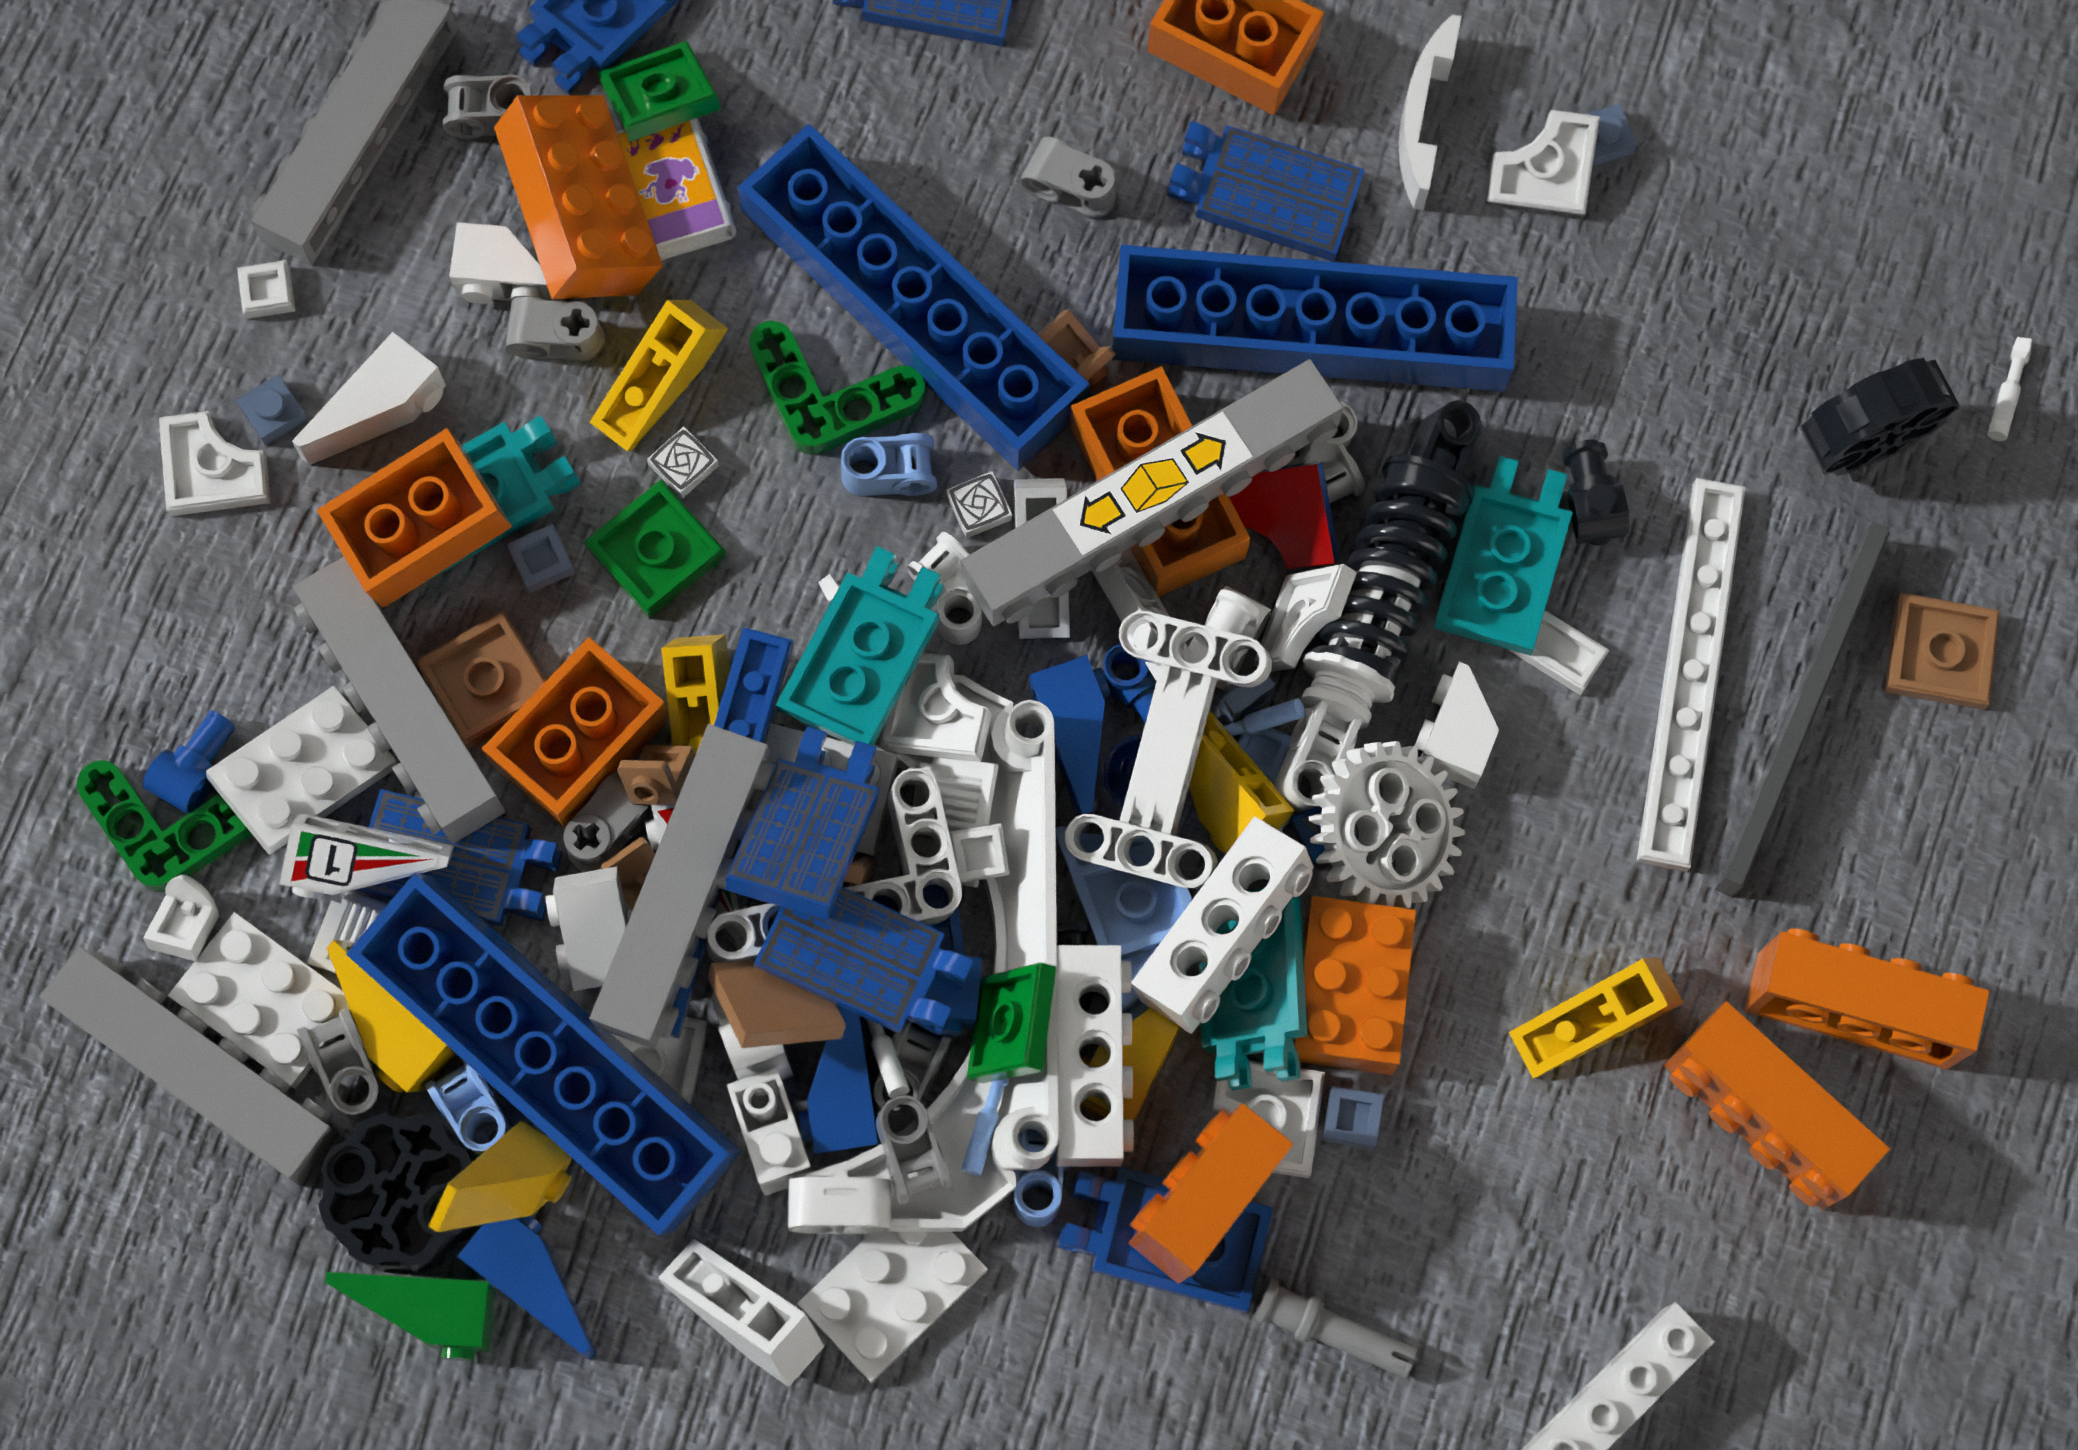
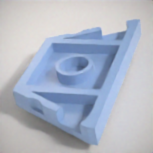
(1123, 905)

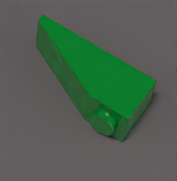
(437, 1311)

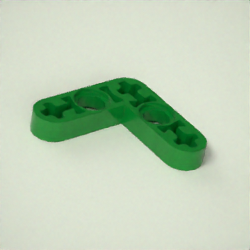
(829, 410)
(152, 839)

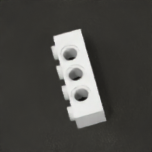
(1224, 897)
(1078, 972)
(1626, 1384)

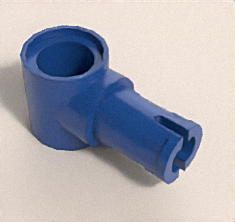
(1133, 692)
(182, 775)

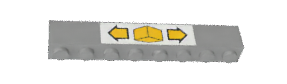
(1151, 494)

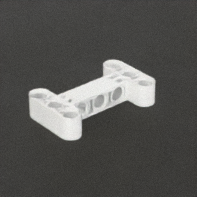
(1168, 748)

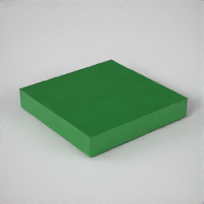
(658, 91)
(655, 548)
(1011, 1023)

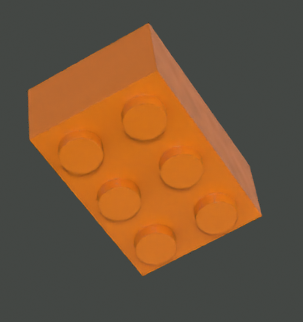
(1238, 44)
(414, 518)
(576, 732)
(1355, 984)
(1208, 1191)

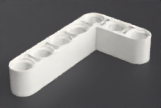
(904, 890)

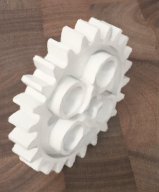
(1386, 825)

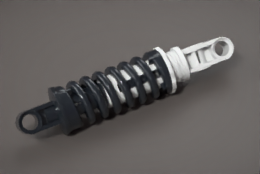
(1363, 647)

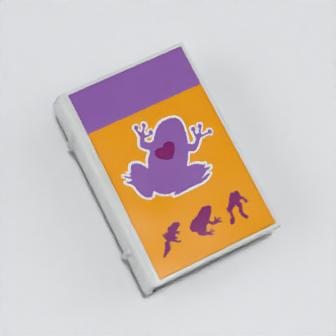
(679, 189)

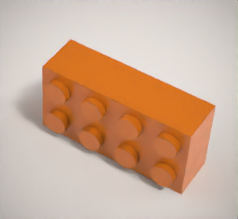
(577, 196)
(1127, 424)
(1867, 999)
(1775, 1108)

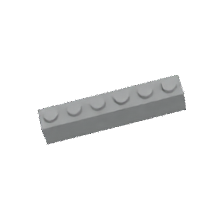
(352, 126)
(398, 700)
(682, 887)
(190, 1065)

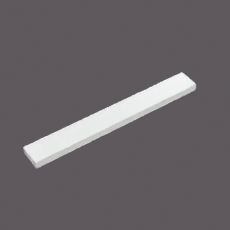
(1691, 675)

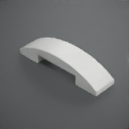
(1415, 157)

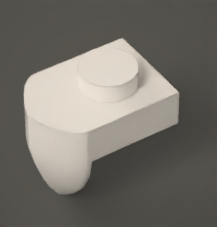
(182, 919)

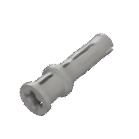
(1310, 1320)

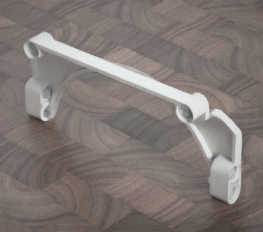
(859, 1192)

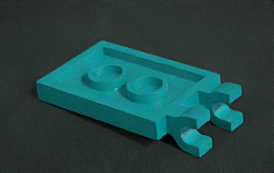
(515, 476)
(1505, 562)
(863, 652)
(1262, 1007)

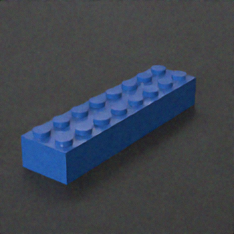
(913, 296)
(1337, 314)
(544, 1053)

